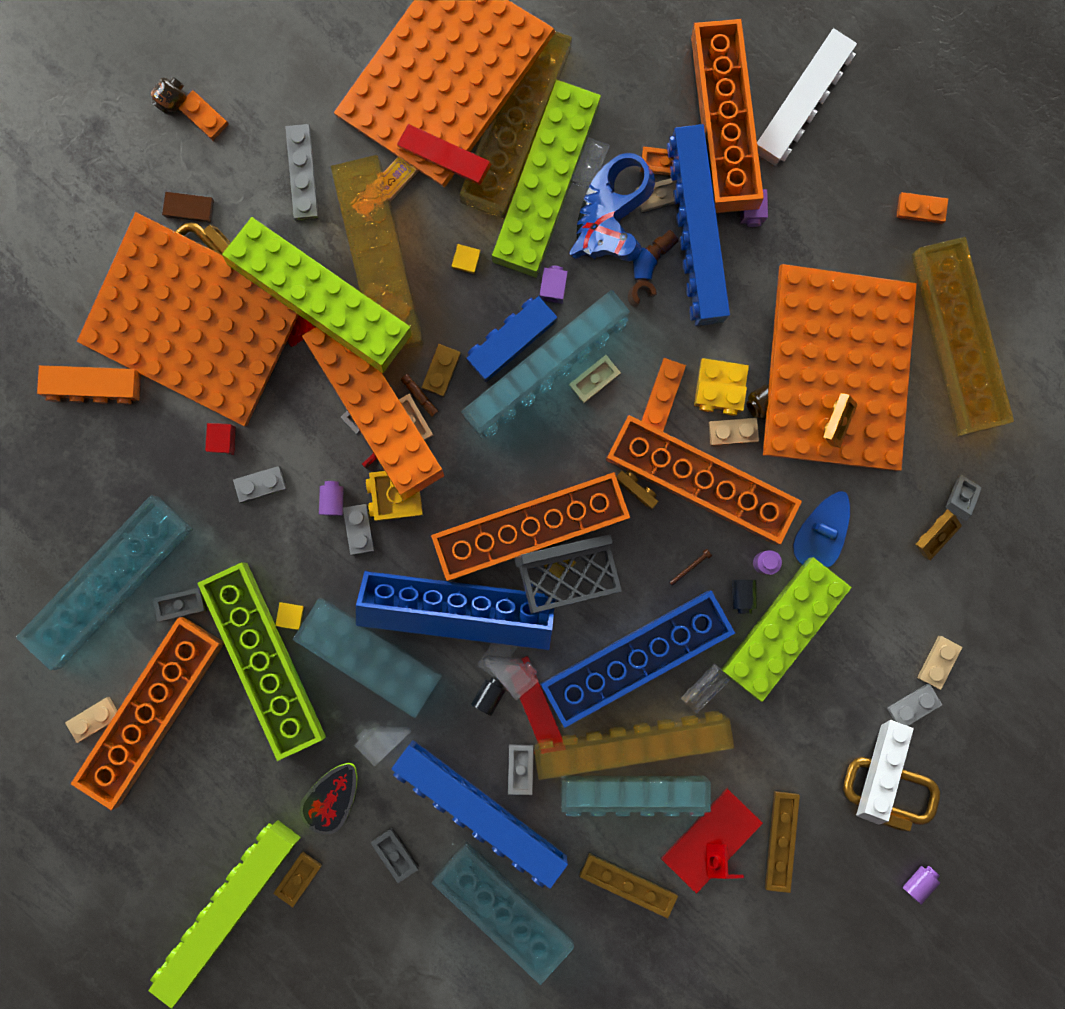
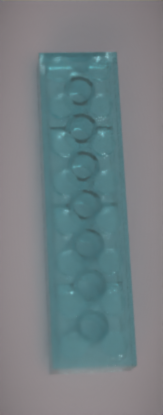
(546, 364)
(104, 583)

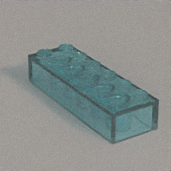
(367, 657)
(635, 794)
(503, 913)

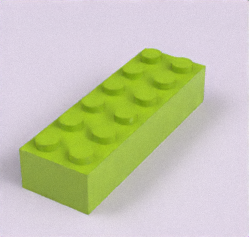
(785, 628)

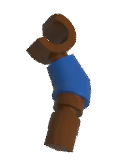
(645, 264)

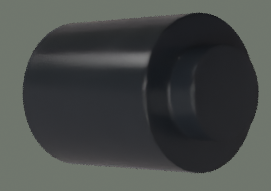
(744, 595)
(488, 696)

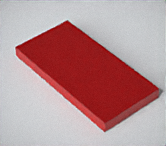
(726, 824)

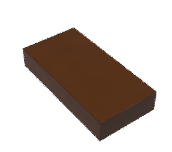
(188, 207)

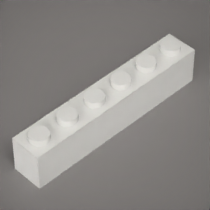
(805, 96)

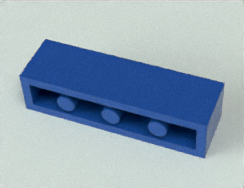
(511, 339)

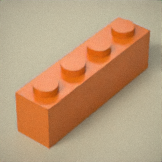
(89, 383)

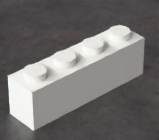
(884, 772)

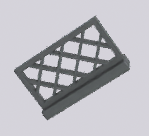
(558, 555)

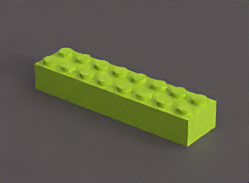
(546, 178)
(317, 294)
(261, 660)
(221, 917)

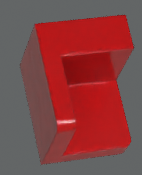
(220, 438)

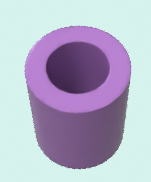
(331, 499)
(767, 562)
(922, 884)

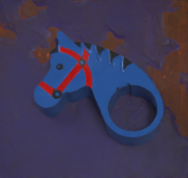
(602, 209)

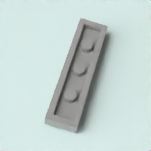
(301, 172)

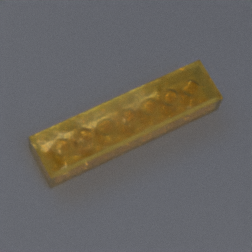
(513, 131)
(375, 240)
(962, 336)
(633, 746)

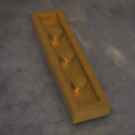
(782, 842)
(628, 885)

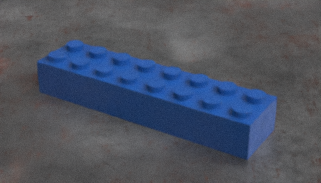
(699, 225)
(453, 610)
(637, 658)
(480, 814)

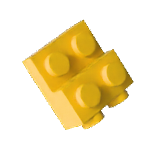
(721, 386)
(386, 500)

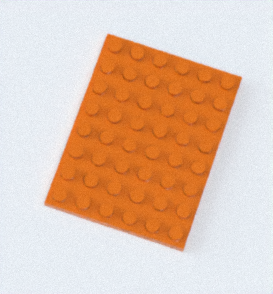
(444, 73)
(188, 320)
(834, 339)

